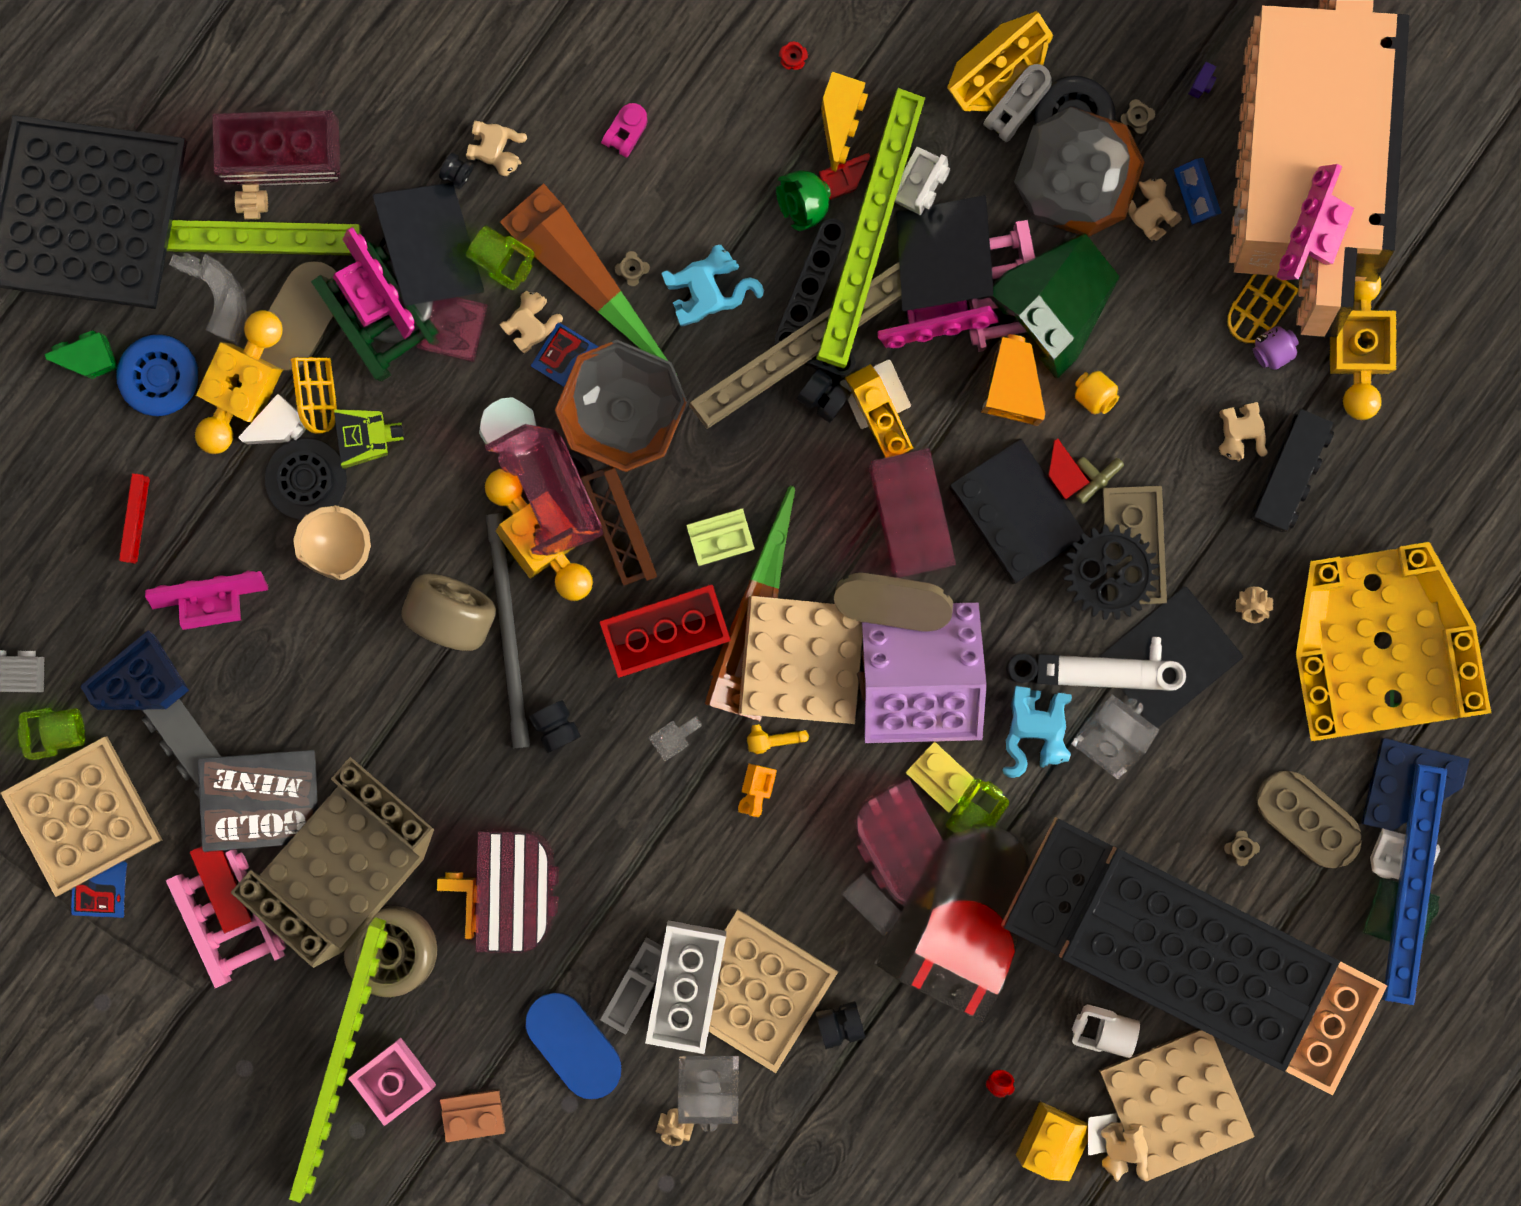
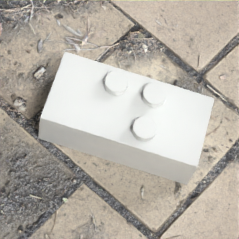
(686, 987)

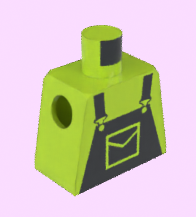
(364, 436)

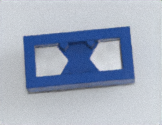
(1197, 191)

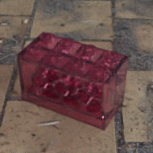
(911, 514)

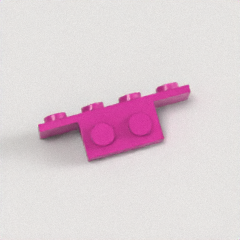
(1319, 225)
(367, 288)
(937, 321)
(207, 600)

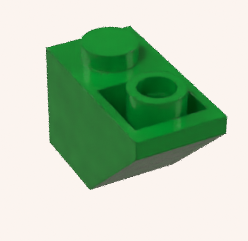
(87, 356)

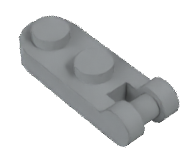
(1019, 101)

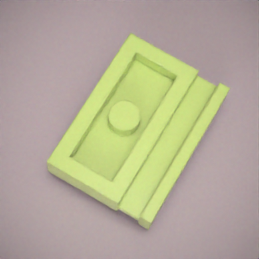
(720, 537)

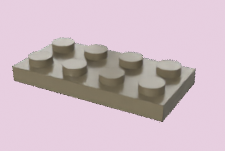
(1142, 512)

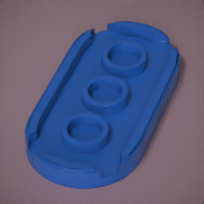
(573, 1045)

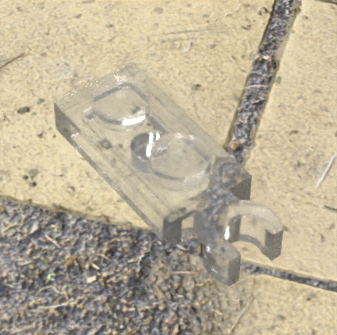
(872, 904)

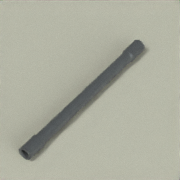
(518, 722)

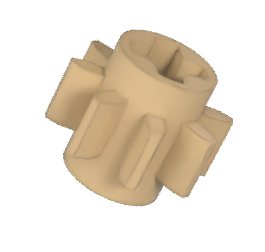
(251, 201)
(1254, 604)
(671, 1131)

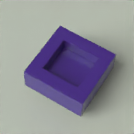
(1203, 81)

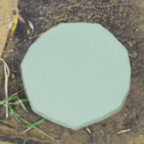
(503, 418)

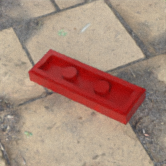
(134, 518)
(219, 883)

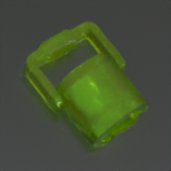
(493, 253)
(57, 731)
(970, 814)

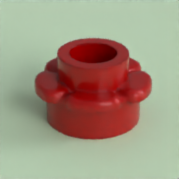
(793, 48)
(1000, 1083)

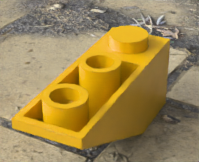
(838, 110)
(879, 411)

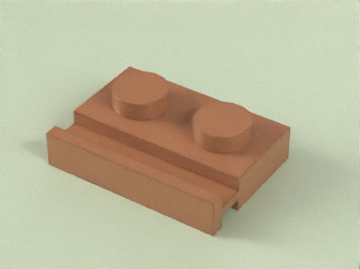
(472, 1115)

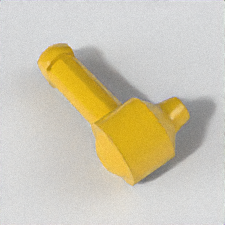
(760, 742)

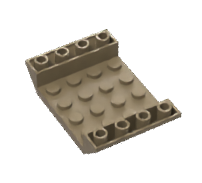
(338, 867)

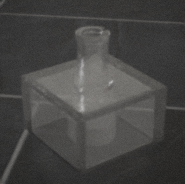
(1115, 735)
(708, 1090)

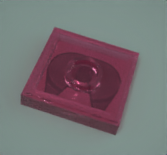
(459, 328)

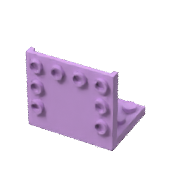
(925, 681)

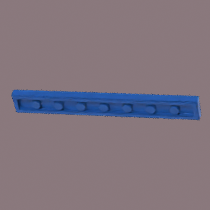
(1414, 884)

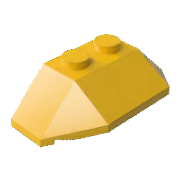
(998, 61)

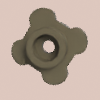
(1143, 110)
(640, 268)
(1242, 856)

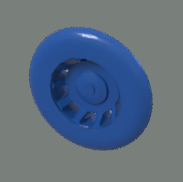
(157, 375)

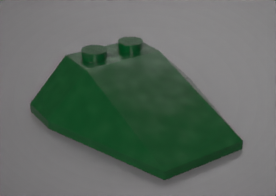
(1058, 298)

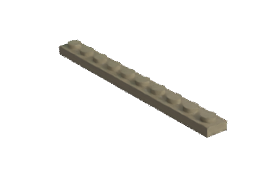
(787, 355)

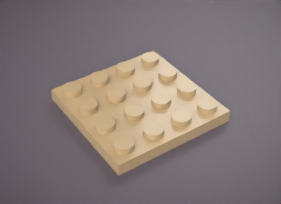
(800, 661)
(81, 816)
(765, 991)
(1180, 1100)

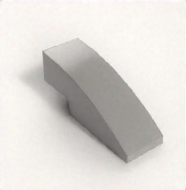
(634, 987)

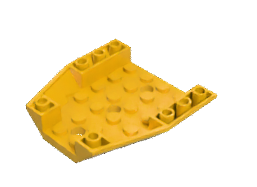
(1431, 653)

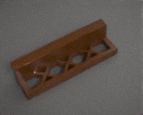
(631, 526)

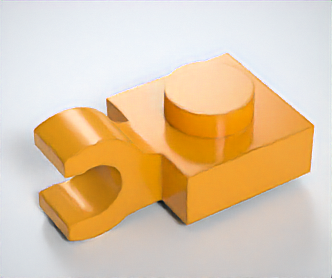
(757, 785)

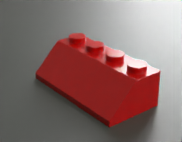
(665, 630)

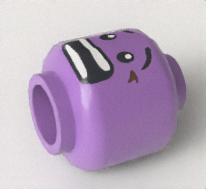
(1275, 348)

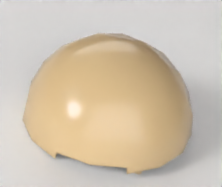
(332, 542)

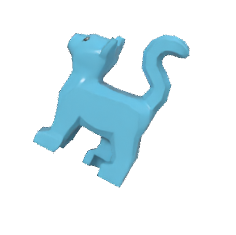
(703, 288)
(1036, 724)

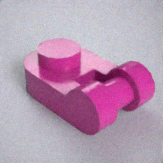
(630, 119)

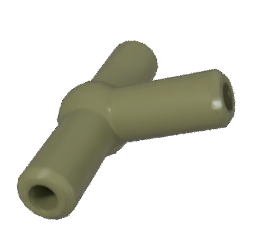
(1098, 479)

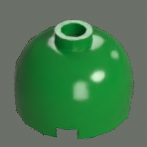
(804, 198)

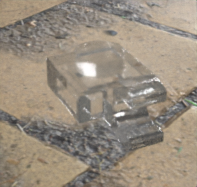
(672, 738)

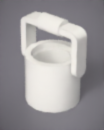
(1114, 1034)

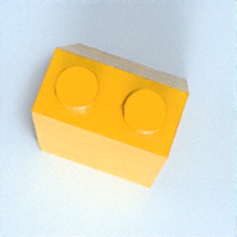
(1053, 1143)

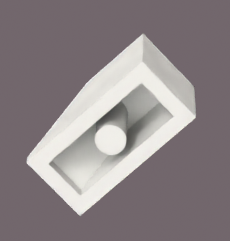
(275, 424)

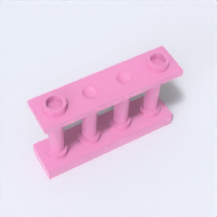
(1019, 239)
(208, 942)

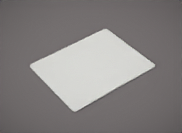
(1096, 1124)

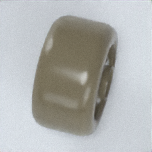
(448, 612)
(416, 952)

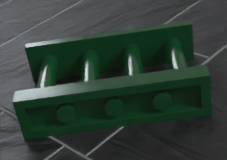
(362, 338)

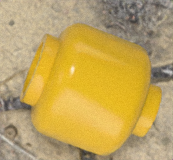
(1096, 392)

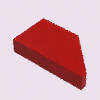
(846, 176)
(1064, 472)

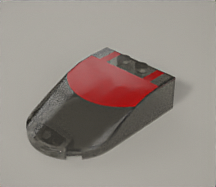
(951, 927)

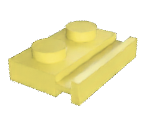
(940, 776)

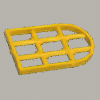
(1246, 313)
(311, 407)

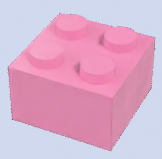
(392, 1081)

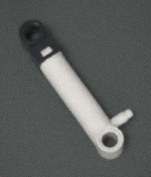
(1100, 671)

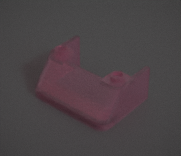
(551, 487)

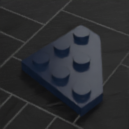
(136, 679)
(1393, 781)

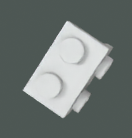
(921, 179)
(1388, 854)

